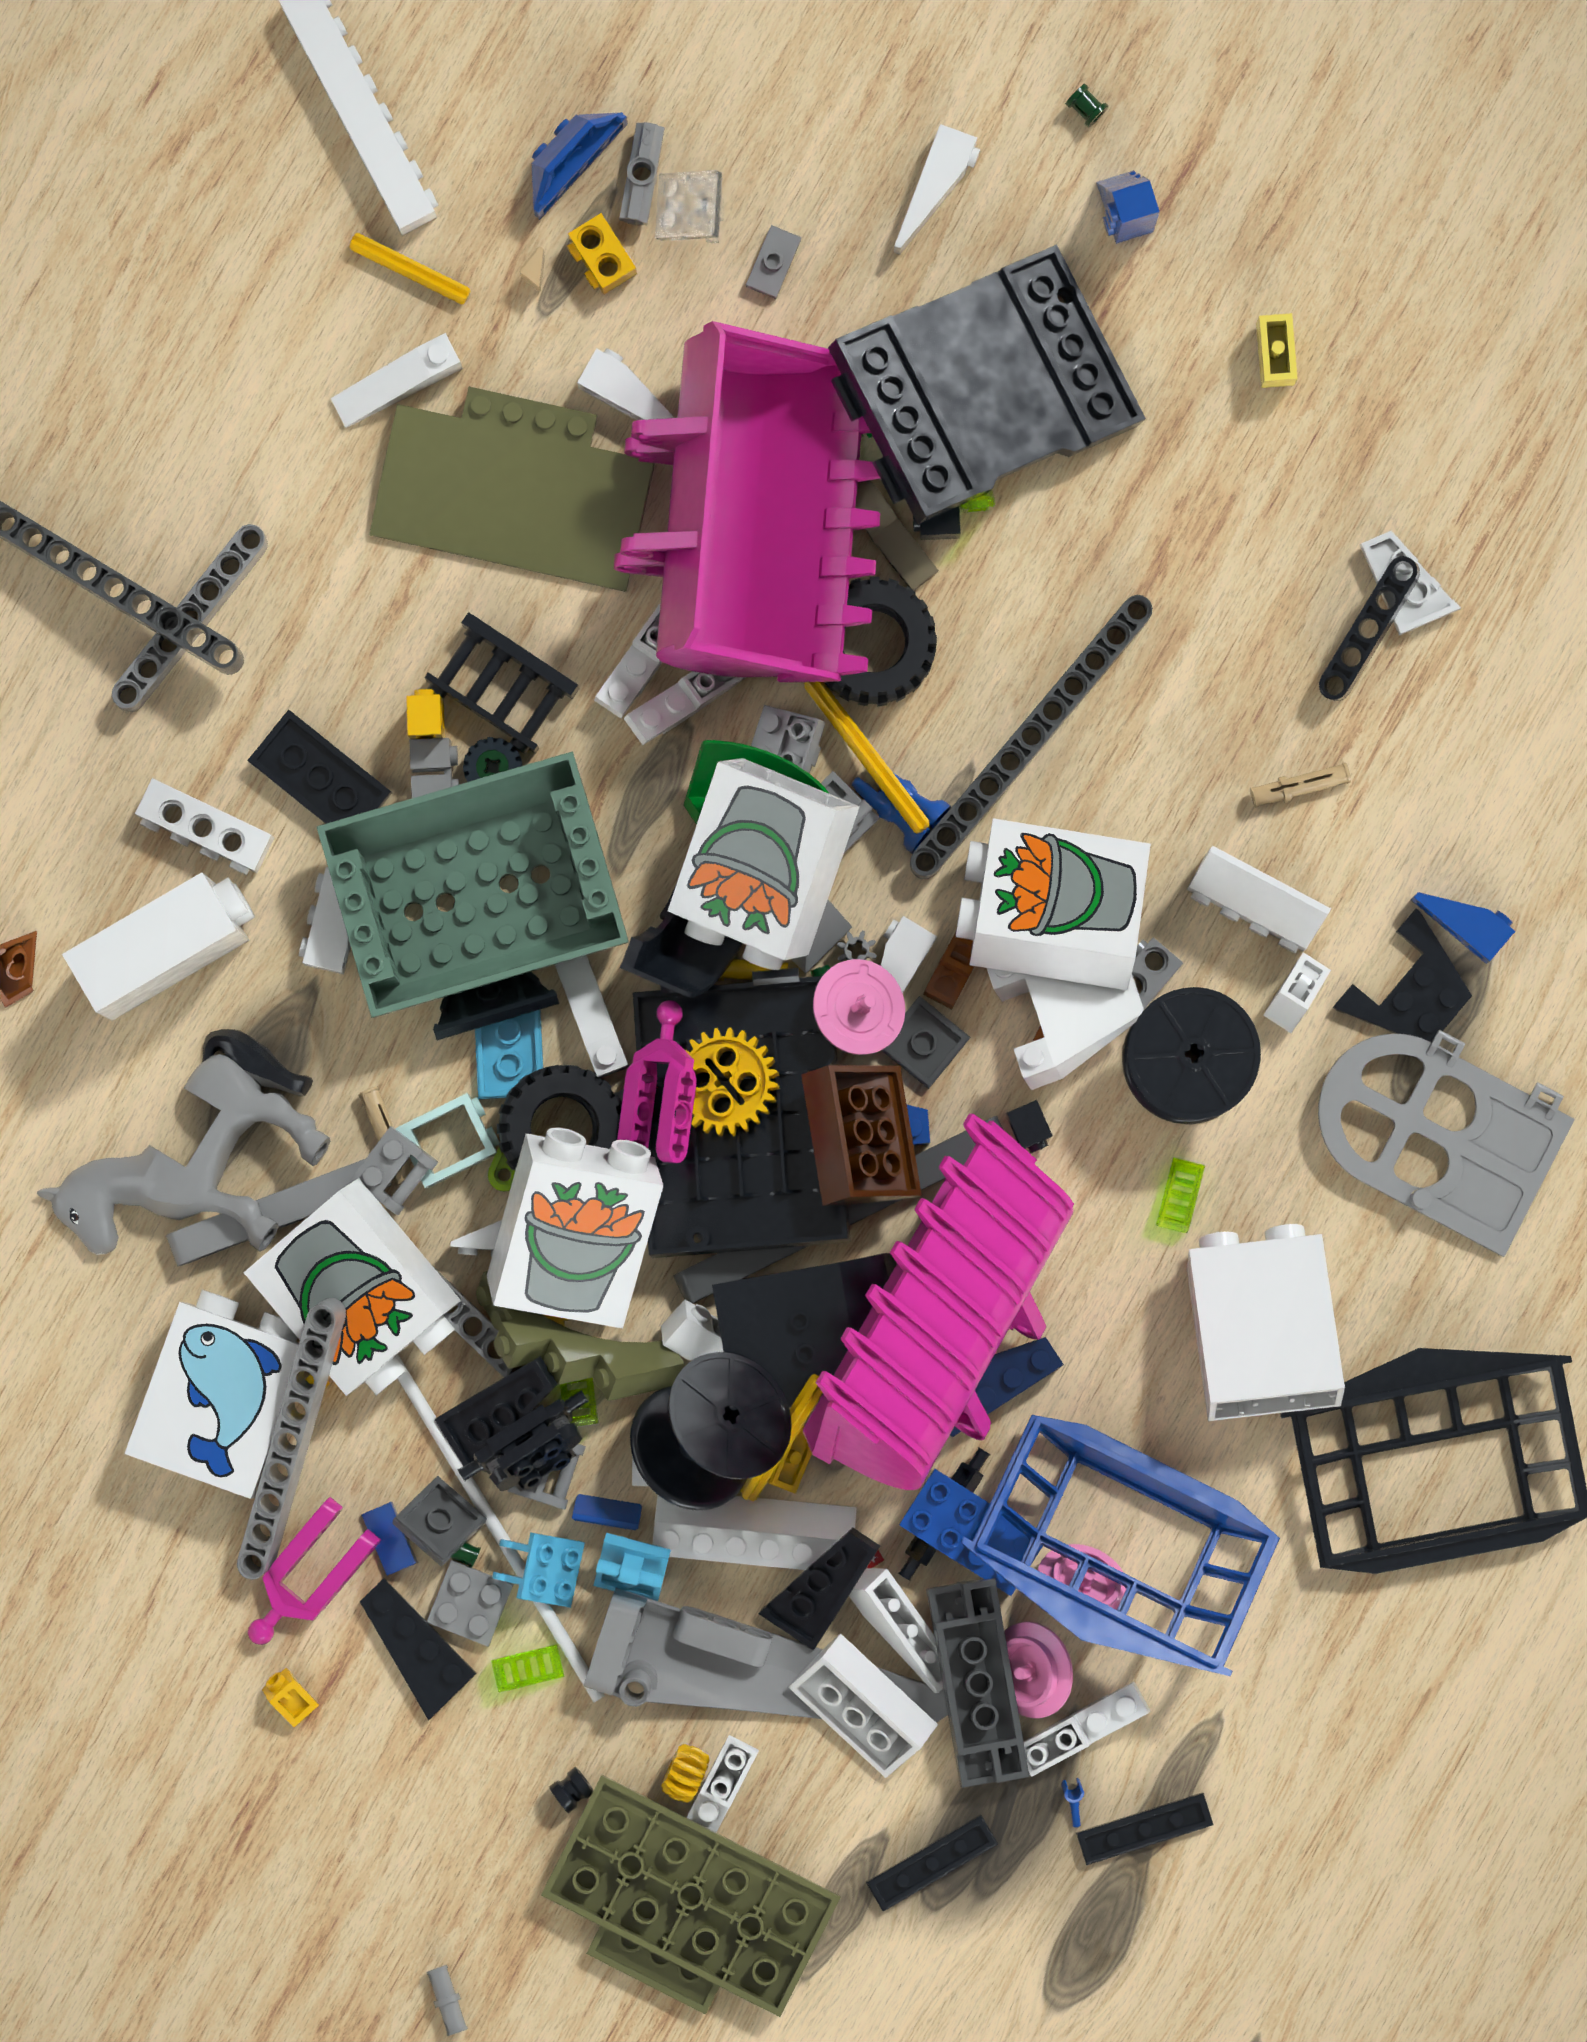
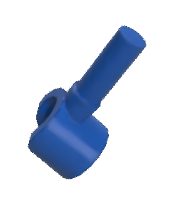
(1073, 1797)

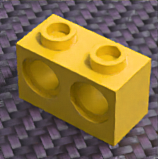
(607, 251)
(425, 715)

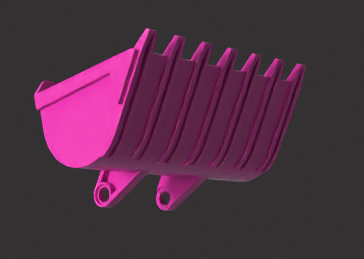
(756, 512)
(942, 1314)

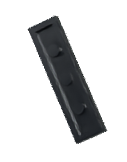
(1144, 1828)
(932, 1862)

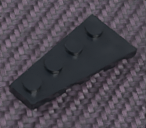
(495, 1408)
(419, 1651)

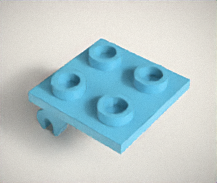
(549, 1569)

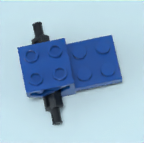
(947, 1513)

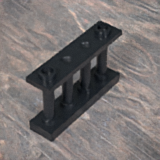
(530, 670)

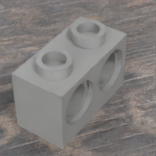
(1152, 980)

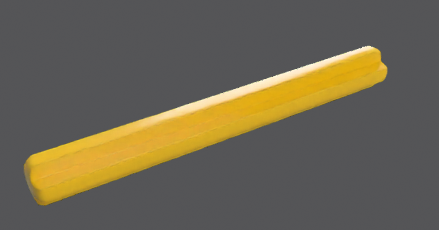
(799, 1413)

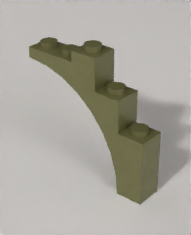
(570, 1356)

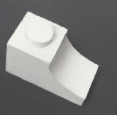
(1297, 992)

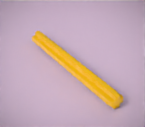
(868, 756)

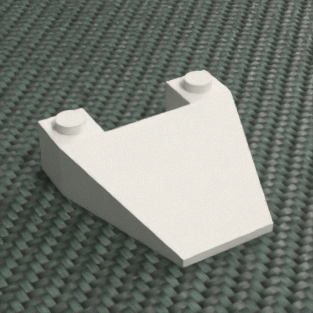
(1073, 1018)

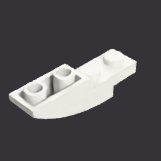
(633, 670)
(677, 704)
(1084, 1728)
(722, 1783)

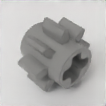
(852, 942)

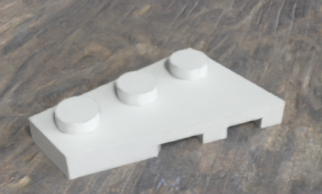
(1427, 599)

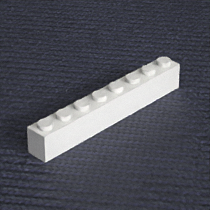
(360, 113)

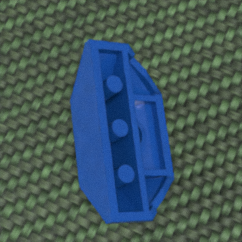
(570, 154)

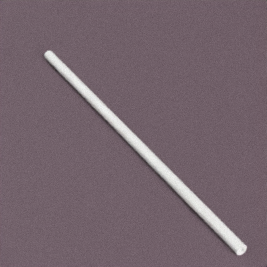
(495, 1527)

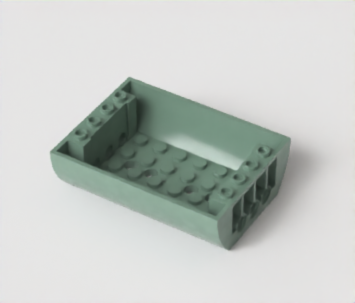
(463, 847)

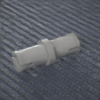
(447, 2000)

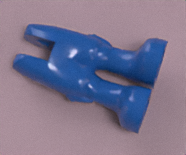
(885, 809)

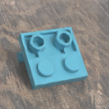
(631, 1566)

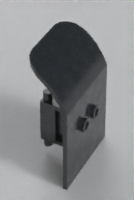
(797, 1317)

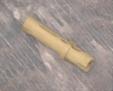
(1310, 782)
(380, 1122)

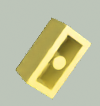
(1276, 350)

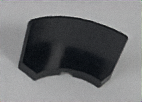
(677, 960)

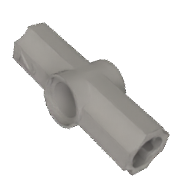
(646, 154)

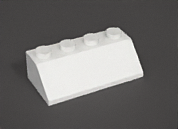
(863, 1706)

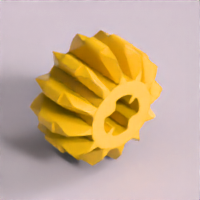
(685, 1773)

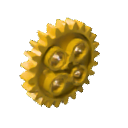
(747, 1063)

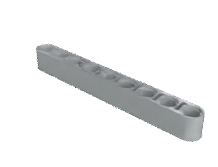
(298, 1425)

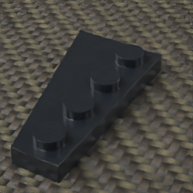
(819, 1592)

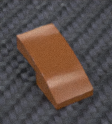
(951, 973)

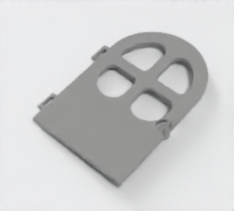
(1491, 1162)

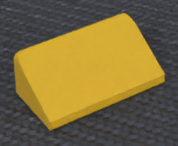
(793, 1465)

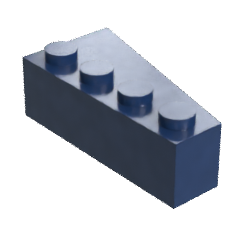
(1014, 1372)

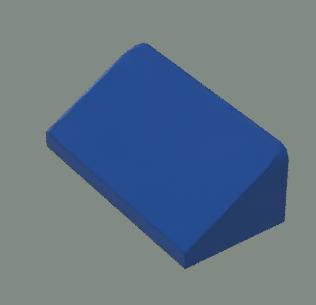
(607, 1512)
(394, 1546)

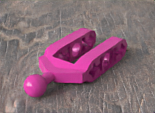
(679, 1081)
(285, 1601)

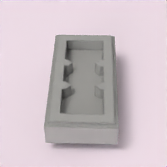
(773, 262)

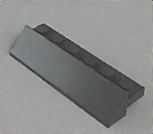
(977, 1682)

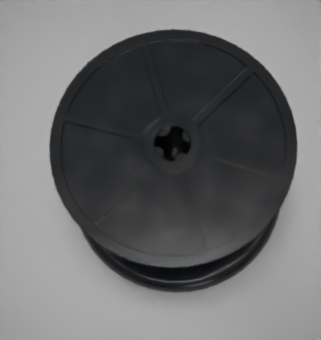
(1210, 1028)
(710, 1431)

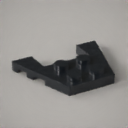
(1423, 998)

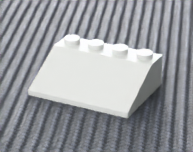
(1258, 899)

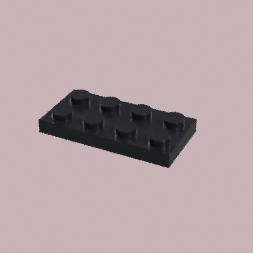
(316, 772)

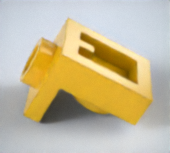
(289, 1697)

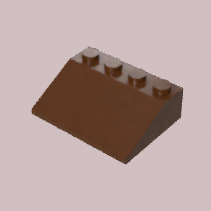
(861, 1134)

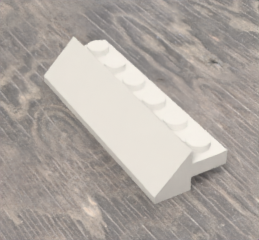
(752, 1531)

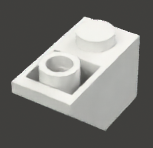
(691, 1331)

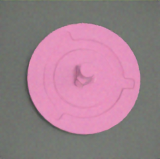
(859, 1007)
(1093, 1583)
(1039, 1669)

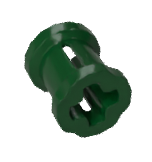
(1086, 105)

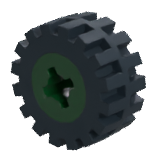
(484, 754)

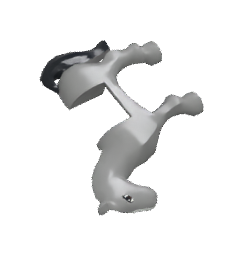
(178, 1192)

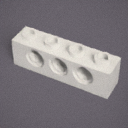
(161, 797)

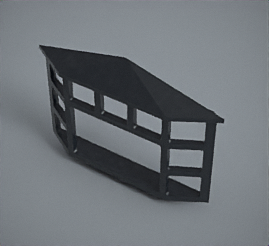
(1424, 1372)

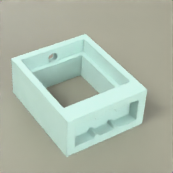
(487, 1137)

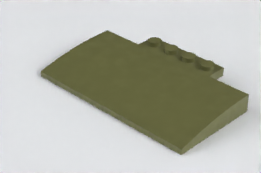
(511, 488)
(687, 1903)

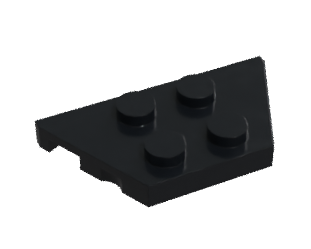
(492, 1004)

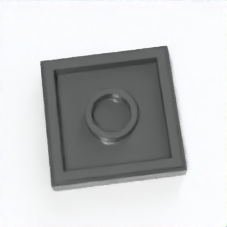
(926, 1042)
(439, 1521)

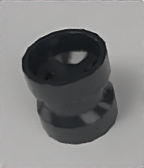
(571, 1789)

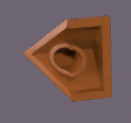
(17, 968)

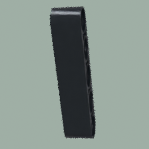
(1374, 612)

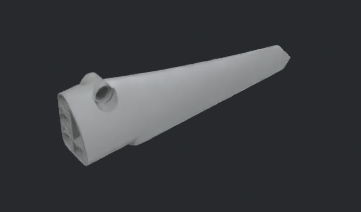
(709, 1661)

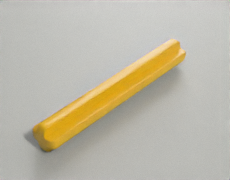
(409, 268)

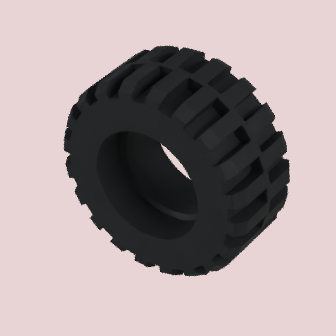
(919, 647)
(557, 1082)

